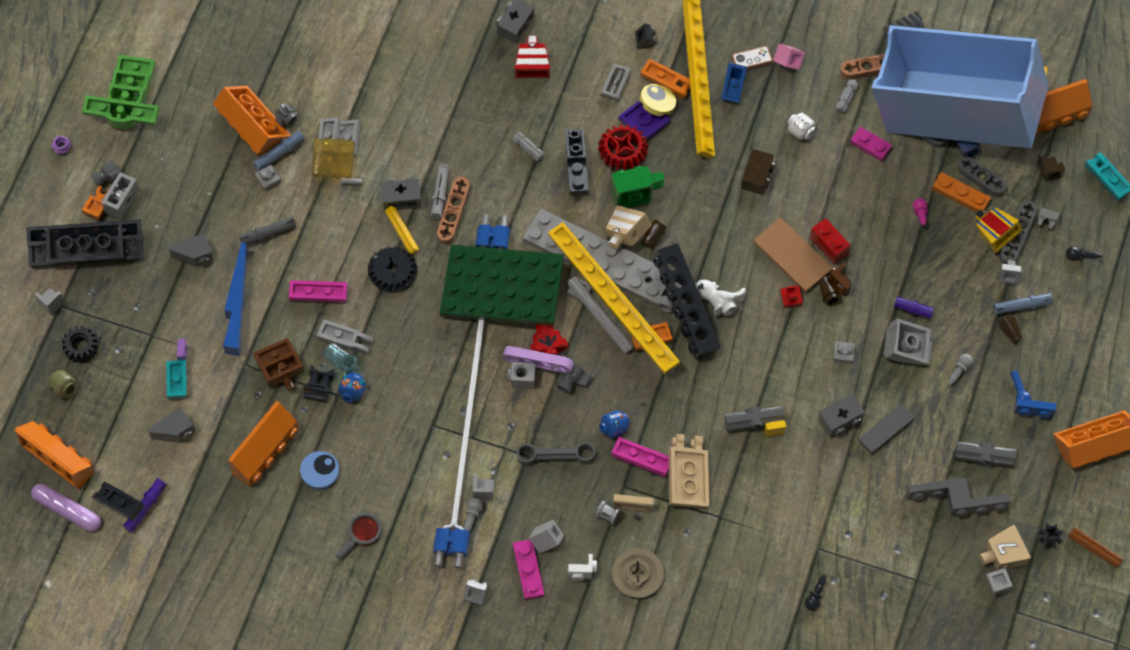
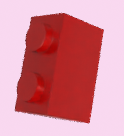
(829, 241)

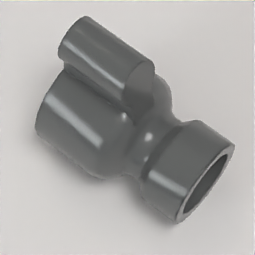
(108, 173)
(576, 376)

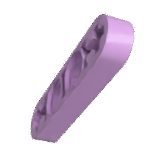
(540, 359)

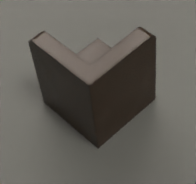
(1050, 168)

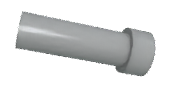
(350, 181)

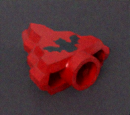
(548, 340)

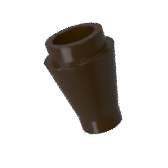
(654, 233)
(829, 293)
(1010, 327)

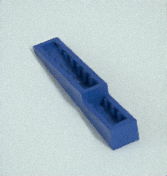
(235, 304)

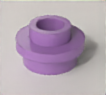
(59, 141)

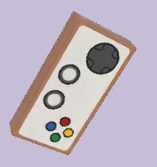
(753, 58)

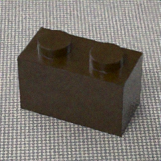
(757, 172)

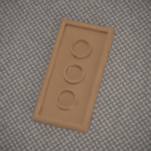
(792, 255)

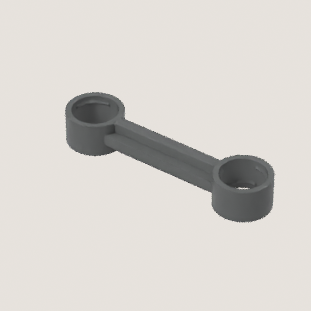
(556, 454)

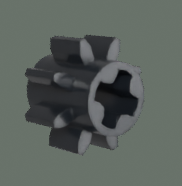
(1053, 530)

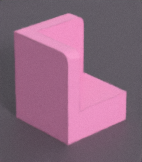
(789, 56)

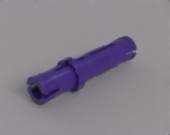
(150, 498)

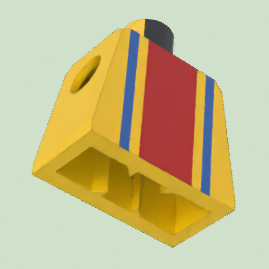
(997, 228)

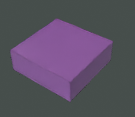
(182, 350)

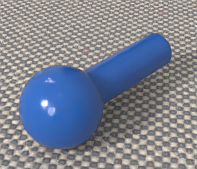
(1021, 393)

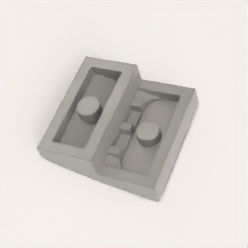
(335, 129)

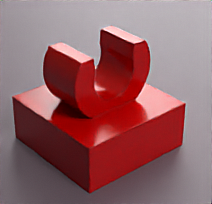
(791, 296)

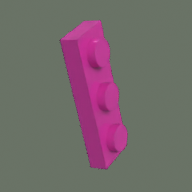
(318, 291)
(641, 456)
(528, 570)

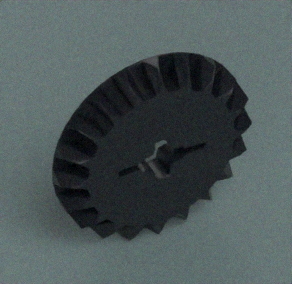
(381, 274)

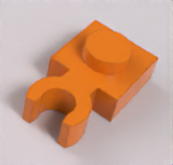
(94, 206)

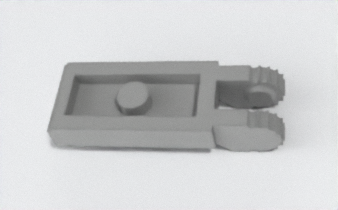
(343, 336)

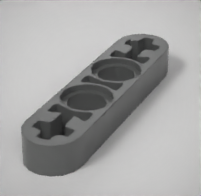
(1022, 235)

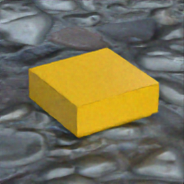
(775, 428)

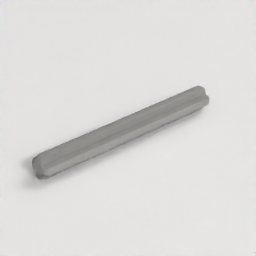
(600, 315)

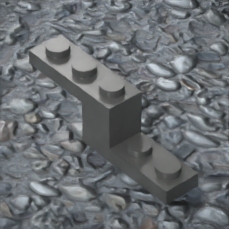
(958, 497)

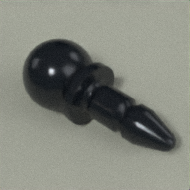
(1074, 253)
(812, 601)

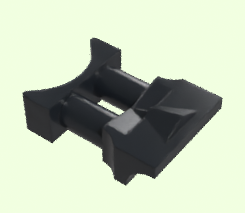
(315, 390)

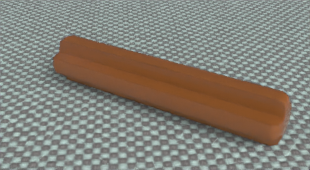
(1095, 547)

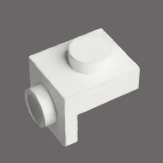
(579, 572)

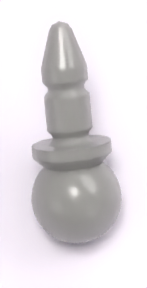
(964, 362)
(474, 507)

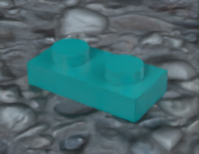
(176, 379)

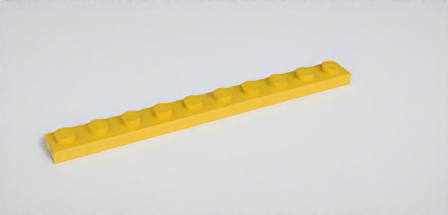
(698, 78)
(614, 298)

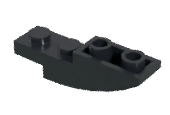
(576, 162)

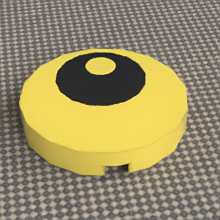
(657, 99)

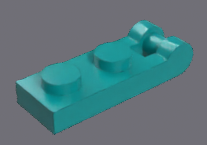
(1108, 176)

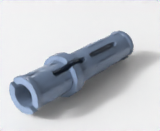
(285, 146)
(1024, 303)

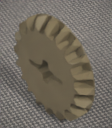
(648, 565)

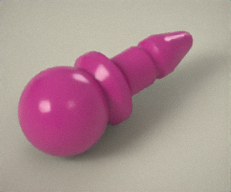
(920, 209)

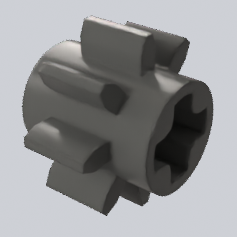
(286, 115)

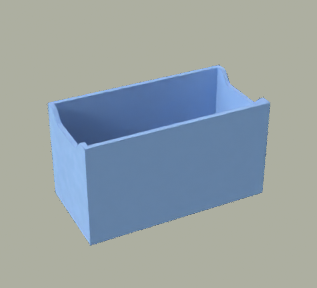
(961, 86)

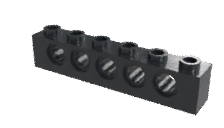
(688, 291)

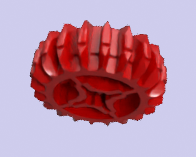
(625, 154)

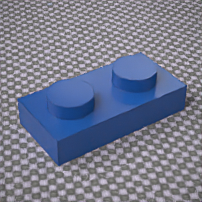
(1037, 408)

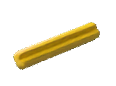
(401, 230)

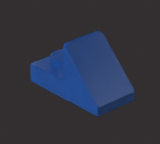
(734, 82)

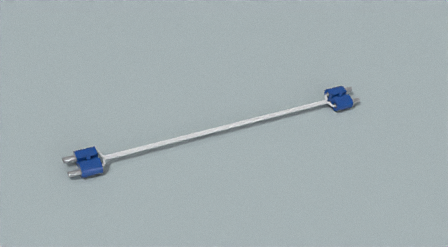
(457, 540)

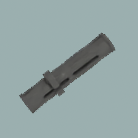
(267, 231)

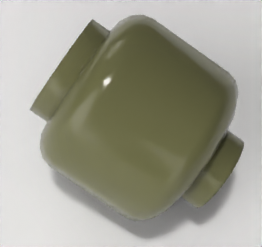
(62, 384)

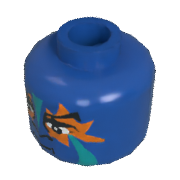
(352, 387)

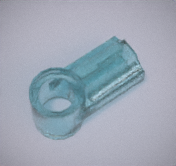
(341, 359)

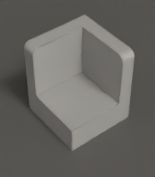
(50, 300)
(483, 488)
(546, 536)

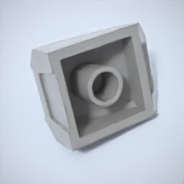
(908, 343)

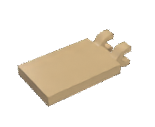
(688, 473)

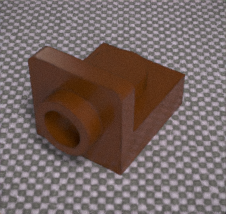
(839, 280)

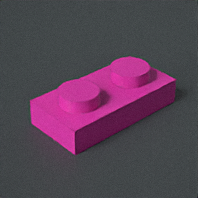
(870, 144)

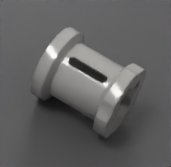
(608, 512)

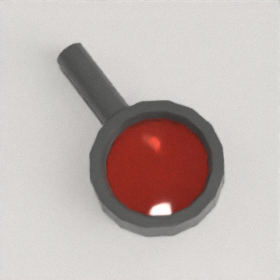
(363, 530)

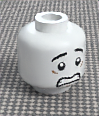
(801, 126)

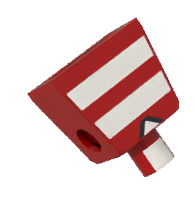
(532, 60)

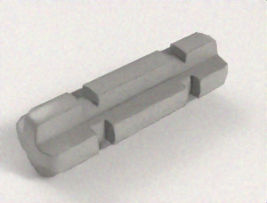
(846, 96)
(528, 146)

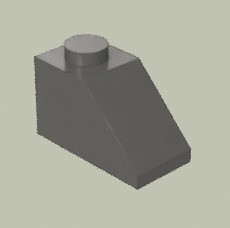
(192, 251)
(173, 428)

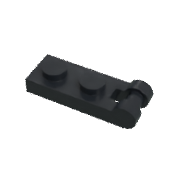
(118, 501)

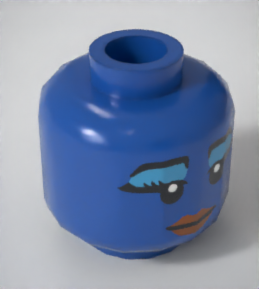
(614, 424)

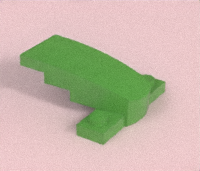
(126, 95)

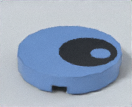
(319, 470)

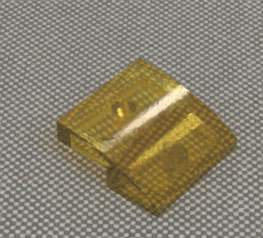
(333, 158)

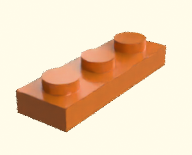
(960, 193)

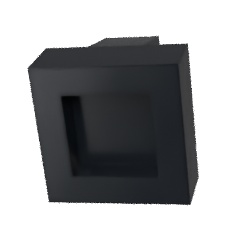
(644, 36)

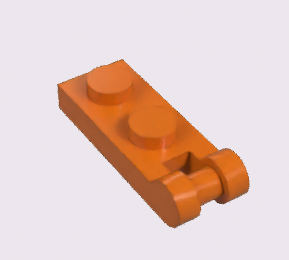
(666, 77)

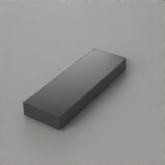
(886, 429)

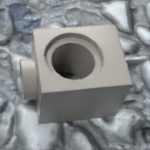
(526, 382)

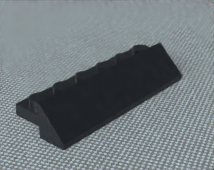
(85, 243)

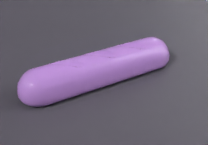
(66, 507)

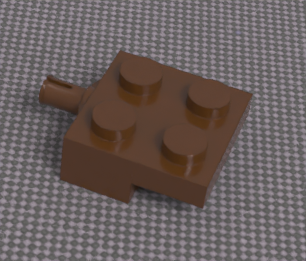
(279, 363)

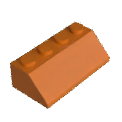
(1065, 105)
(250, 118)
(1094, 439)
(263, 445)
(54, 453)

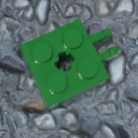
(635, 186)

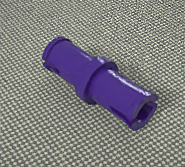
(913, 307)

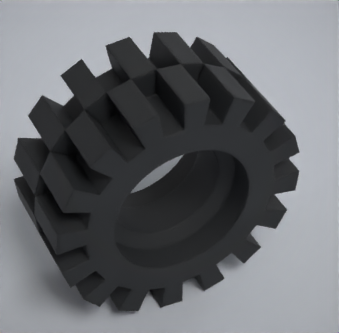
(85, 353)

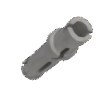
(439, 198)

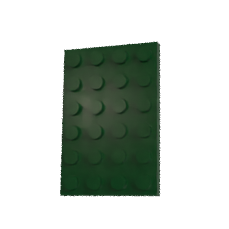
(502, 285)

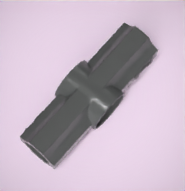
(753, 418)
(985, 454)

